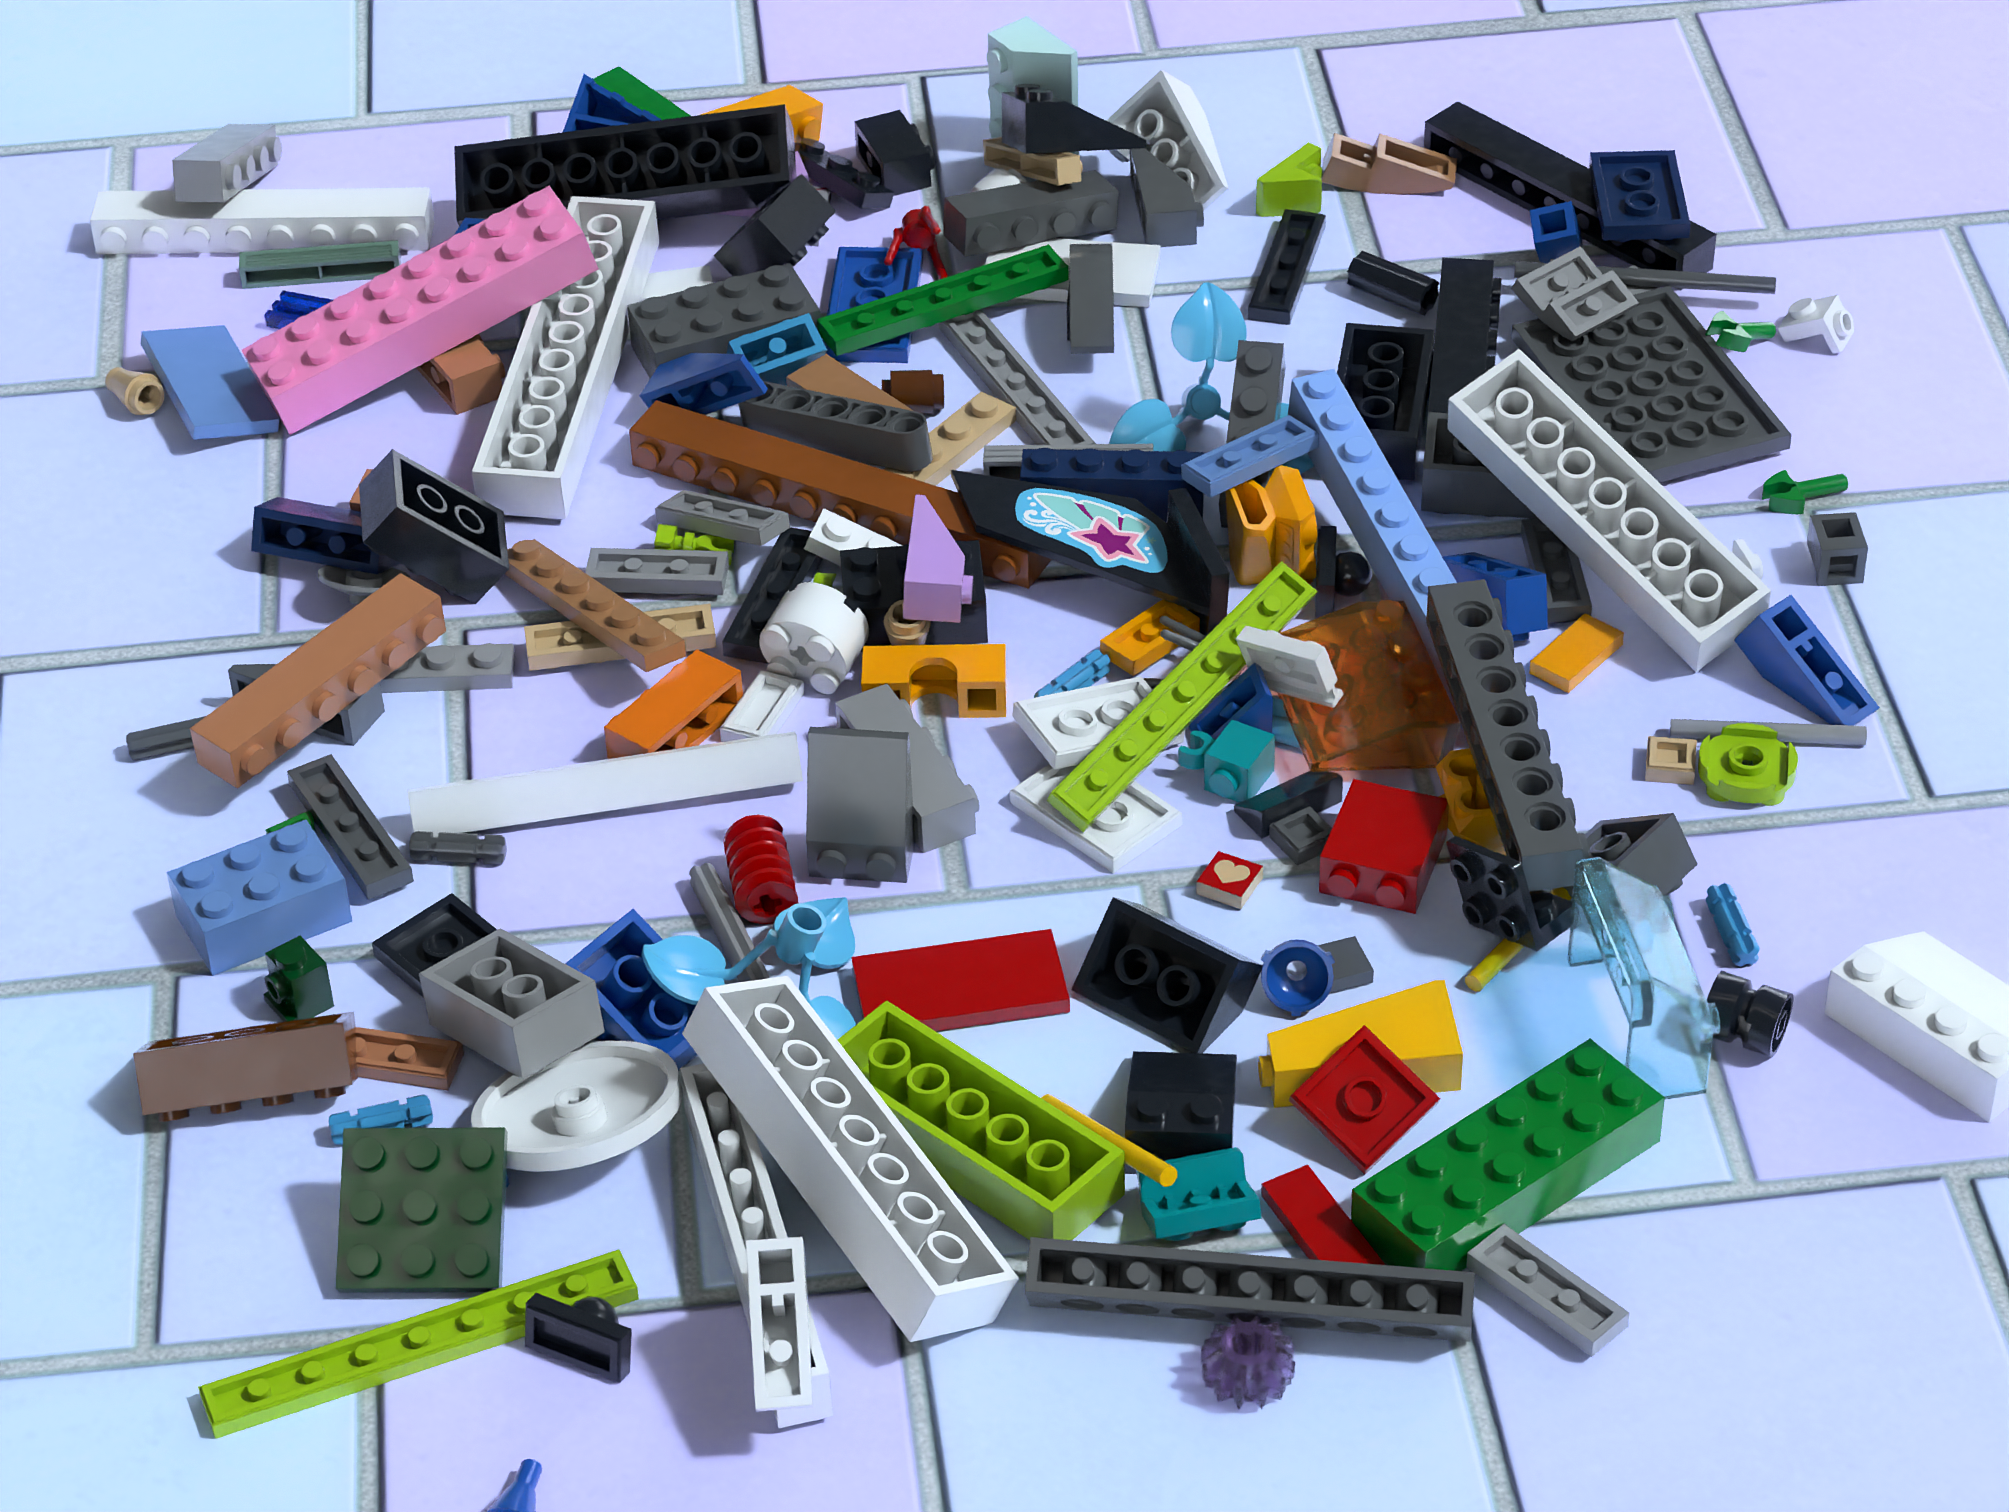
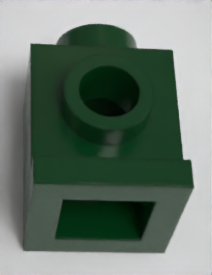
(297, 981)

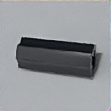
(1393, 283)

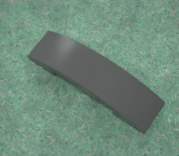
(1091, 299)

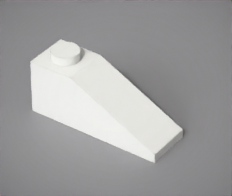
(779, 1323)

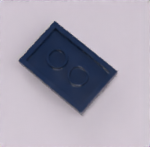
(1639, 195)

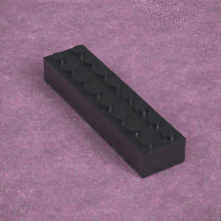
(678, 162)

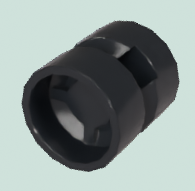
(1750, 1014)

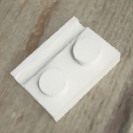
(1291, 665)

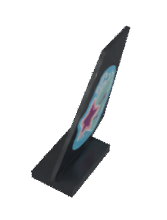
(1106, 538)

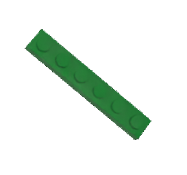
(942, 300)

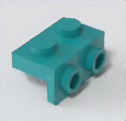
(1206, 1195)

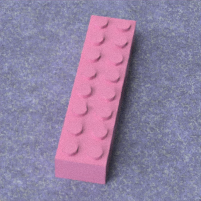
(420, 309)

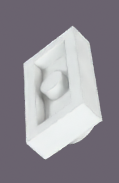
(838, 533)

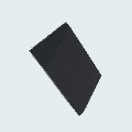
(1310, 789)

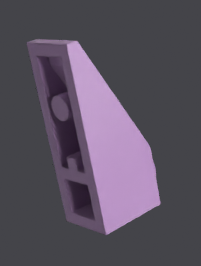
(934, 569)

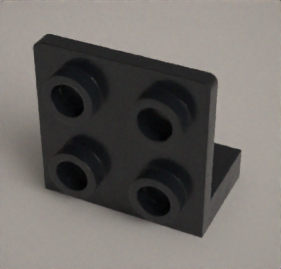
(1499, 898)

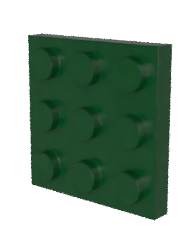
(422, 1210)

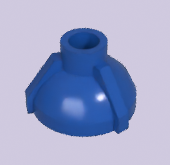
(1301, 991)

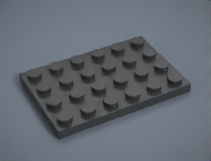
(1660, 386)

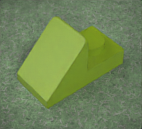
(1292, 184)

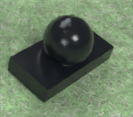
(1341, 573)
(580, 1334)

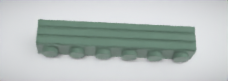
(317, 264)

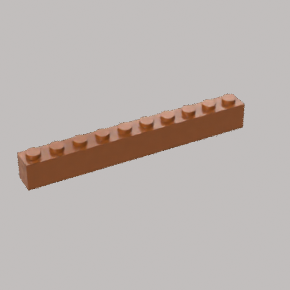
(807, 481)

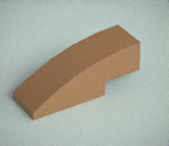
(1386, 166)

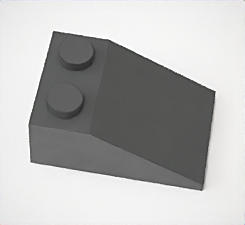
(859, 805)

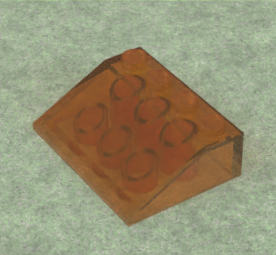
(1392, 697)

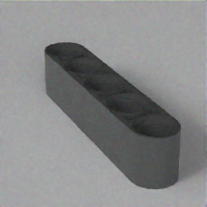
(841, 426)

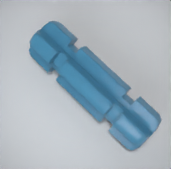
(1079, 675)
(1732, 924)
(383, 1115)

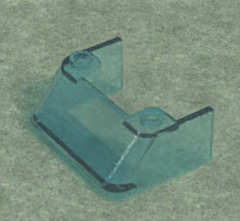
(1634, 934)

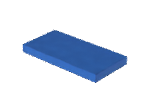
(863, 278)

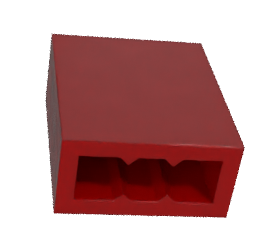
(1383, 846)

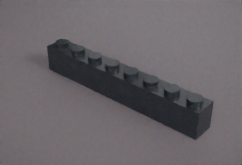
(1542, 177)

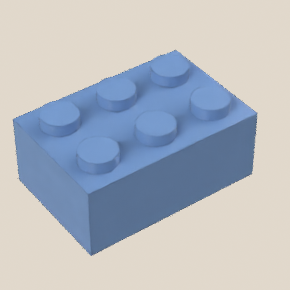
(259, 896)

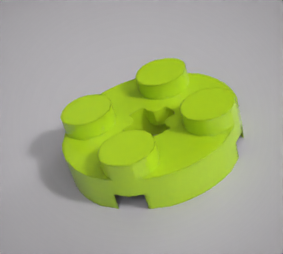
(1728, 779)

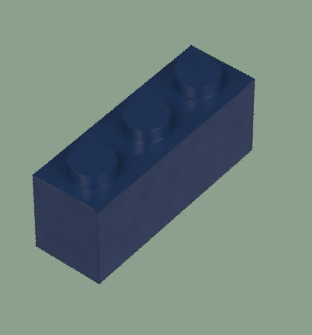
(314, 535)

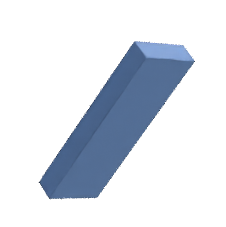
(1249, 456)

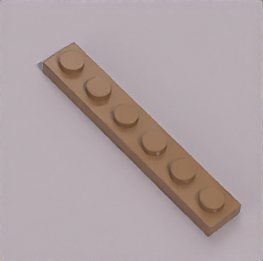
(593, 606)

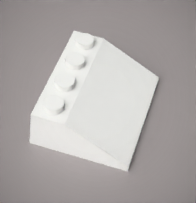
(1929, 1015)

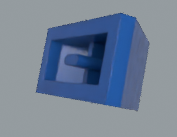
(1244, 701)

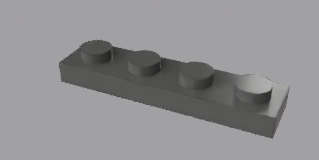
(350, 826)

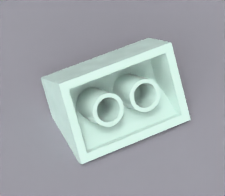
(1028, 55)

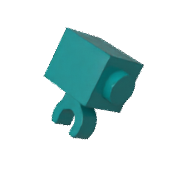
(1234, 762)

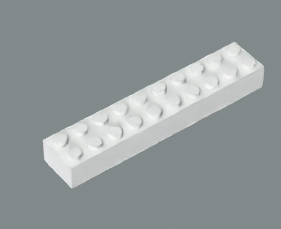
(566, 367)

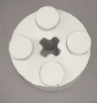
(814, 636)

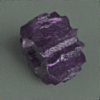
(1248, 1361)

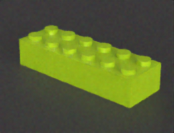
(987, 1131)

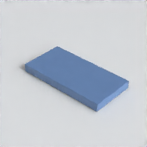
(209, 382)

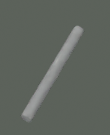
(1786, 731)

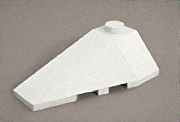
(1175, 133)

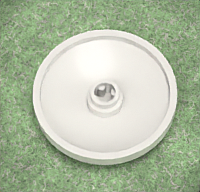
(583, 1105)

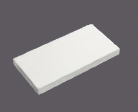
(1133, 270)

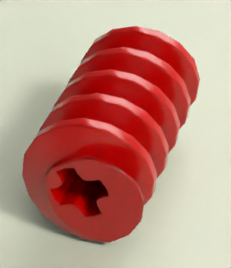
(759, 868)

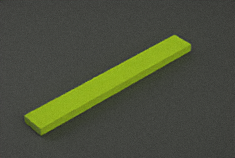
(1177, 700)
(404, 1346)

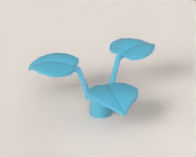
(1201, 330)
(805, 934)

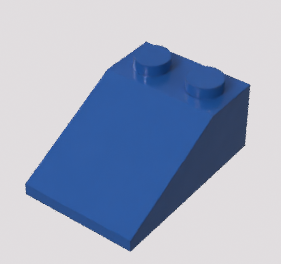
(628, 996)

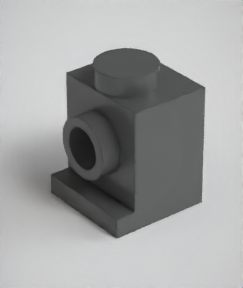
(1837, 548)

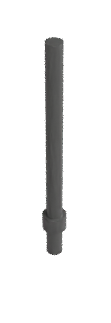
(1676, 279)

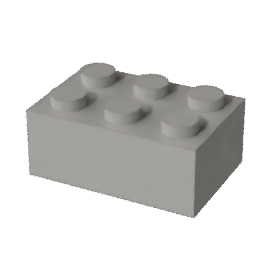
(512, 1003)

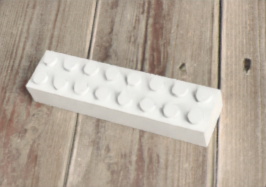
(1607, 509)
(850, 1158)

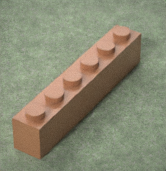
(318, 680)

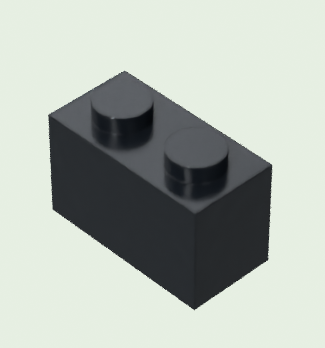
(894, 152)

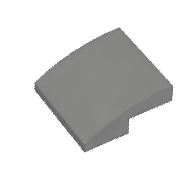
(1574, 294)

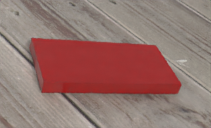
(967, 980)

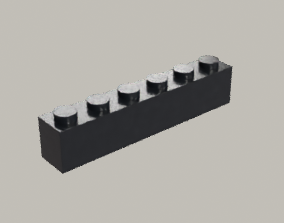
(1464, 327)

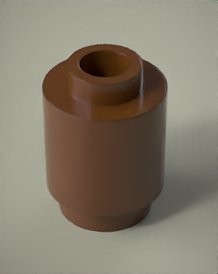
(916, 389)

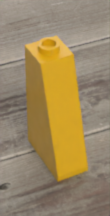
(1411, 1023)

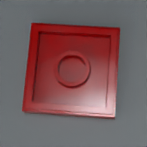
(1364, 1099)

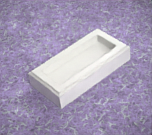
(763, 707)

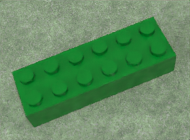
(1509, 1161)

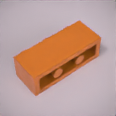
(677, 709)

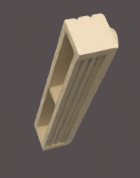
(1053, 168)

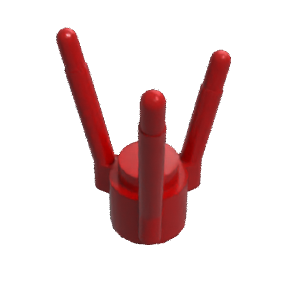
(918, 231)

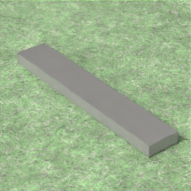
(1013, 380)

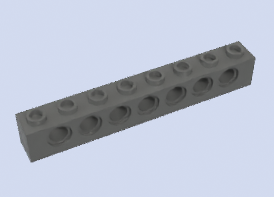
(1504, 734)
(1244, 1285)

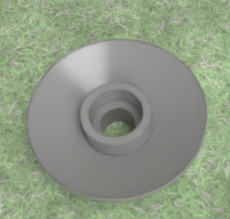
(356, 583)

